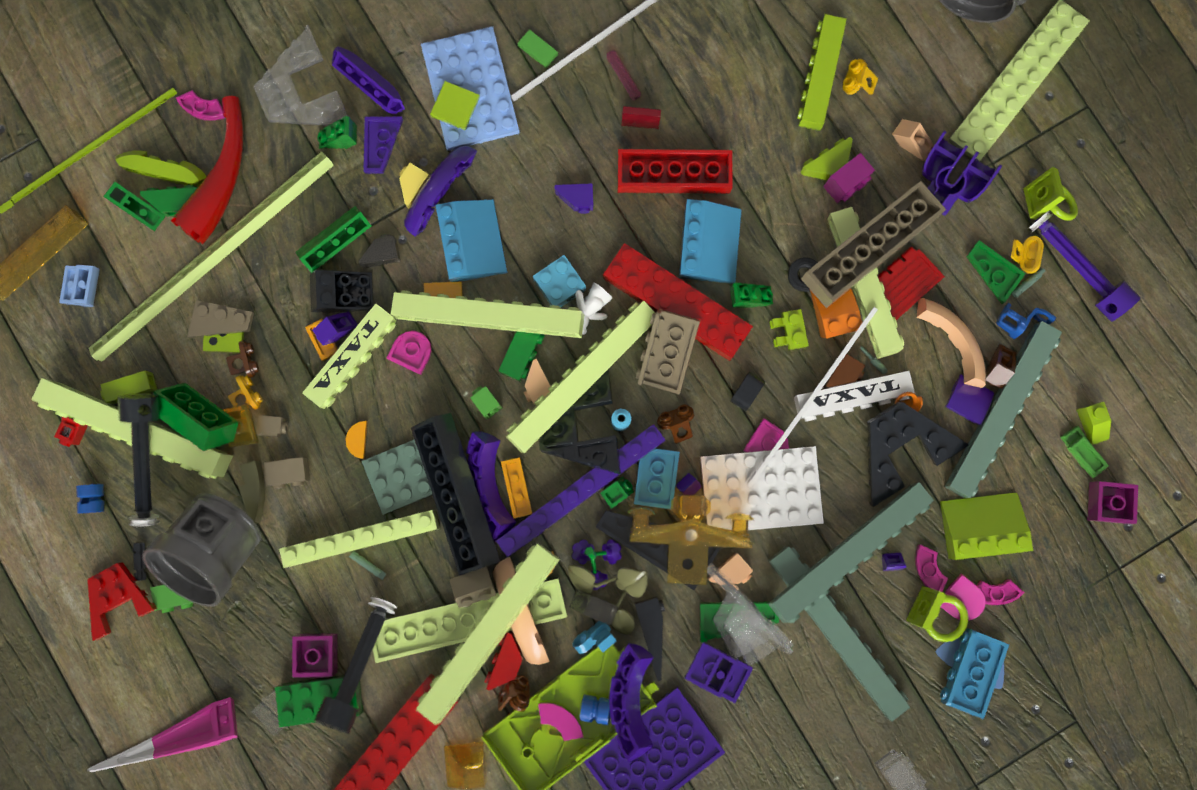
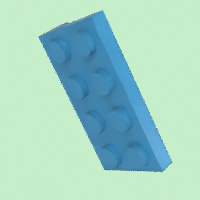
(974, 673)

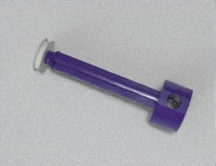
(1115, 299)

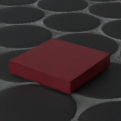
(641, 117)

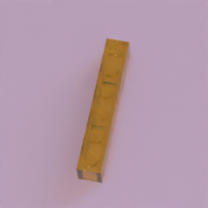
(39, 249)

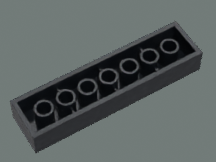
(455, 494)

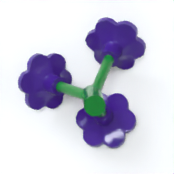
(585, 552)

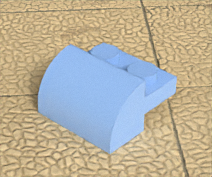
(79, 285)

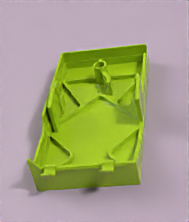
(536, 752)

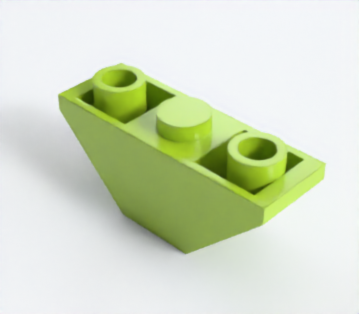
(828, 160)

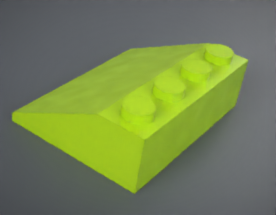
(985, 526)

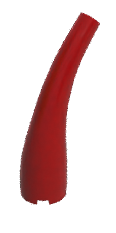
(209, 201)

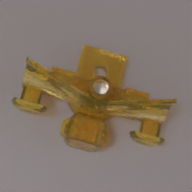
(689, 536)

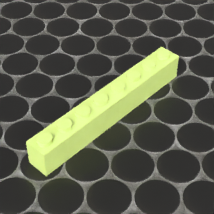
(869, 292)
(359, 538)

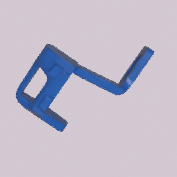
(1022, 322)

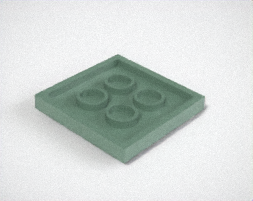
(397, 477)

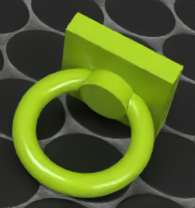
(1046, 193)
(927, 608)

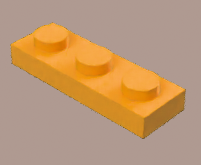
(516, 487)

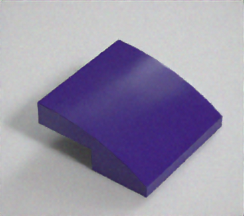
(969, 401)

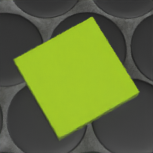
(455, 105)

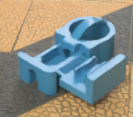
(598, 633)

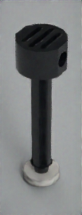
(138, 411)
(338, 712)

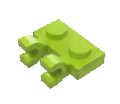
(794, 330)

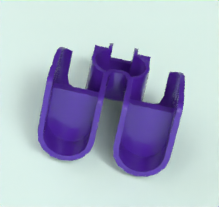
(968, 186)

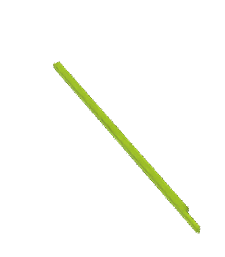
(95, 144)

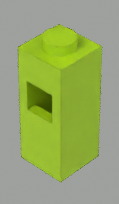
(133, 384)

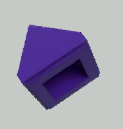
(688, 485)
(893, 561)

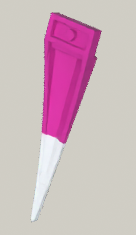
(201, 730)

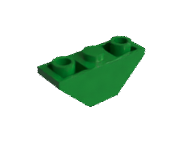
(338, 135)
(168, 200)
(750, 295)

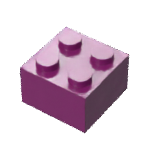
(849, 179)
(1113, 502)
(315, 655)

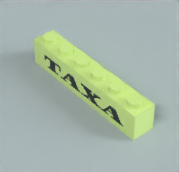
(350, 356)

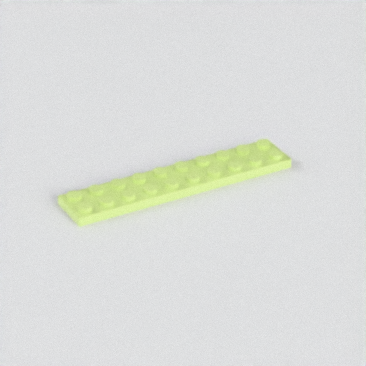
(1019, 80)
(451, 624)

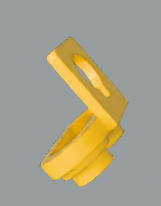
(857, 77)
(1029, 254)
(252, 398)

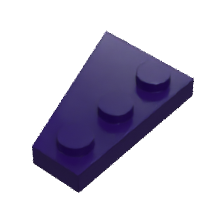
(379, 141)

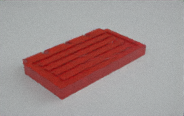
(908, 280)

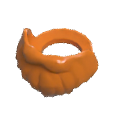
(915, 403)

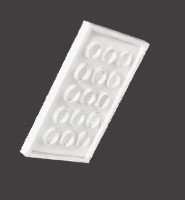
(781, 496)

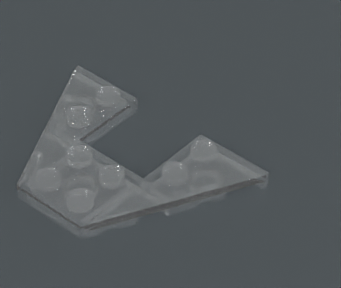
(280, 96)

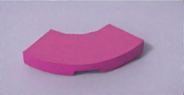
(200, 107)
(928, 570)
(1000, 593)
(561, 719)

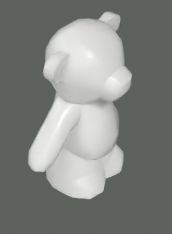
(592, 303)

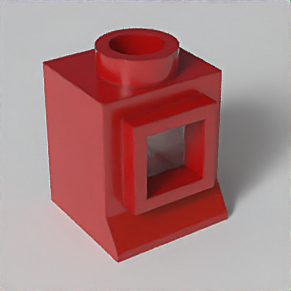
(70, 432)

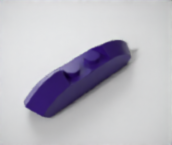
(367, 80)

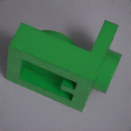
(617, 492)

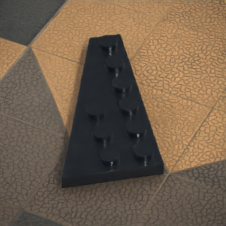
(619, 528)

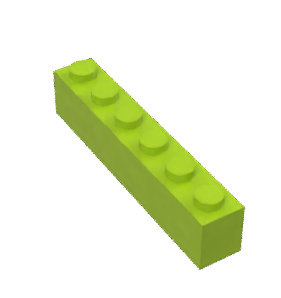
(822, 72)

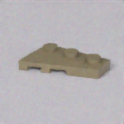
(216, 319)

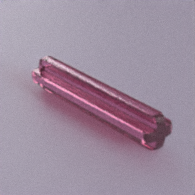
(623, 75)

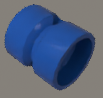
(90, 498)
(595, 709)

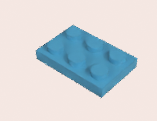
(657, 479)

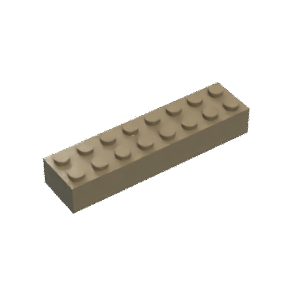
(873, 244)

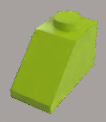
(1095, 422)

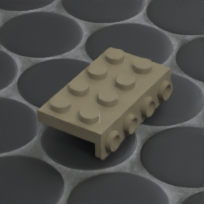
(668, 351)

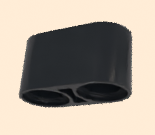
(747, 391)

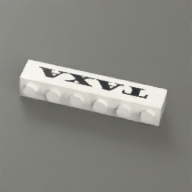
(855, 395)

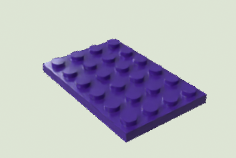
(678, 752)

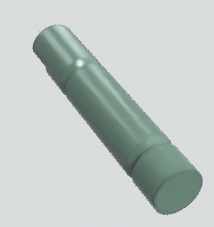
(1026, 284)
(368, 565)

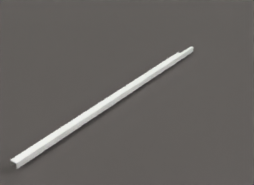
(579, 51)
(754, 476)

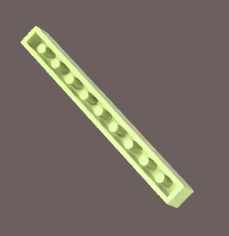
(488, 314)
(580, 378)
(487, 634)

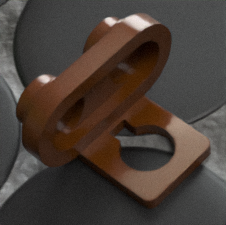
(249, 366)
(676, 419)
(517, 694)

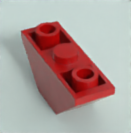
(506, 662)

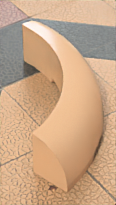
(960, 336)
(524, 626)

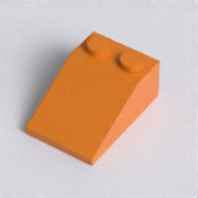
(838, 318)

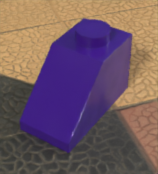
(576, 196)
(334, 328)

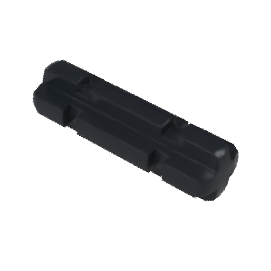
(139, 564)

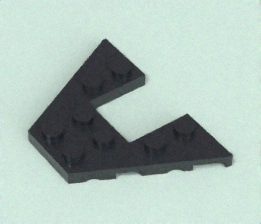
(891, 431)
(562, 437)

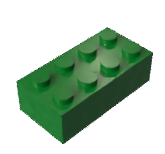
(195, 417)
(301, 700)

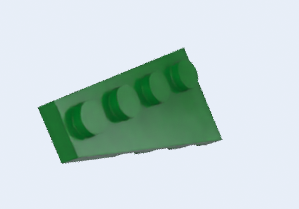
(709, 609)

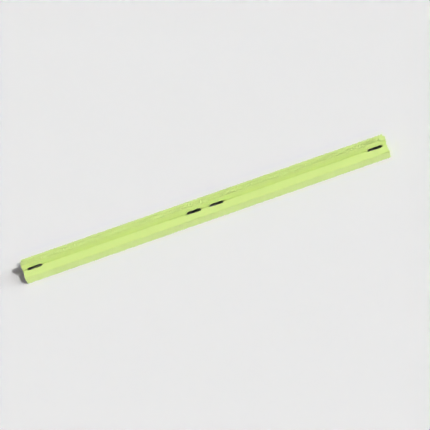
(210, 257)

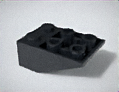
(340, 291)

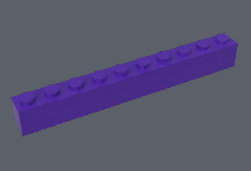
(578, 493)

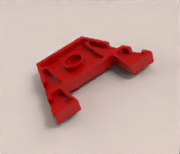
(108, 591)

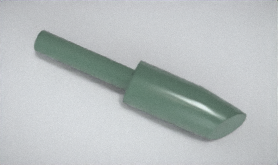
(874, 361)

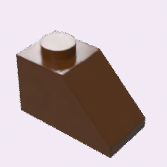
(1001, 366)
(846, 373)

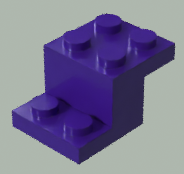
(718, 672)

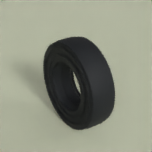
(793, 278)

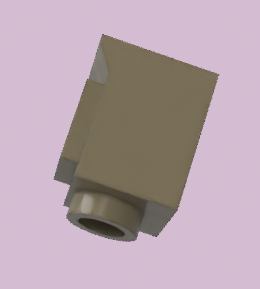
(271, 426)

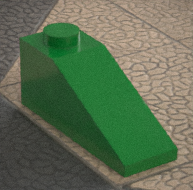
(134, 206)

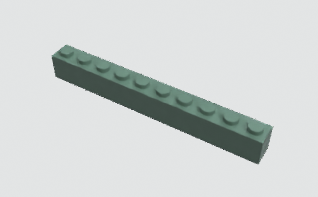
(1003, 410)
(850, 553)
(845, 640)

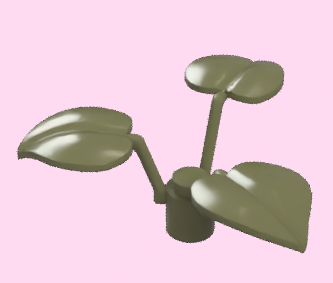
(627, 579)

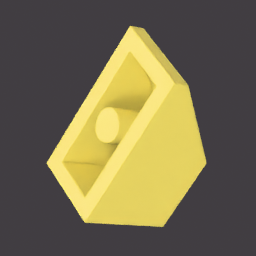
(411, 182)

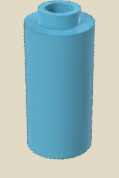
(620, 426)

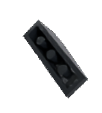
(651, 622)

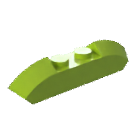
(171, 171)

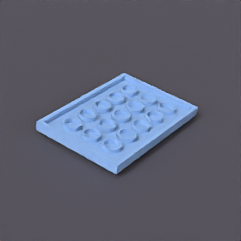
(475, 65)

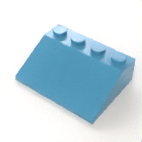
(471, 239)
(709, 242)

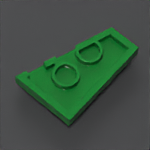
(995, 270)

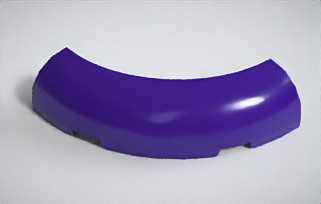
(436, 187)
(481, 462)
(625, 701)

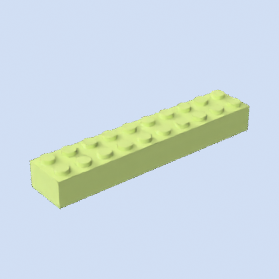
(105, 418)

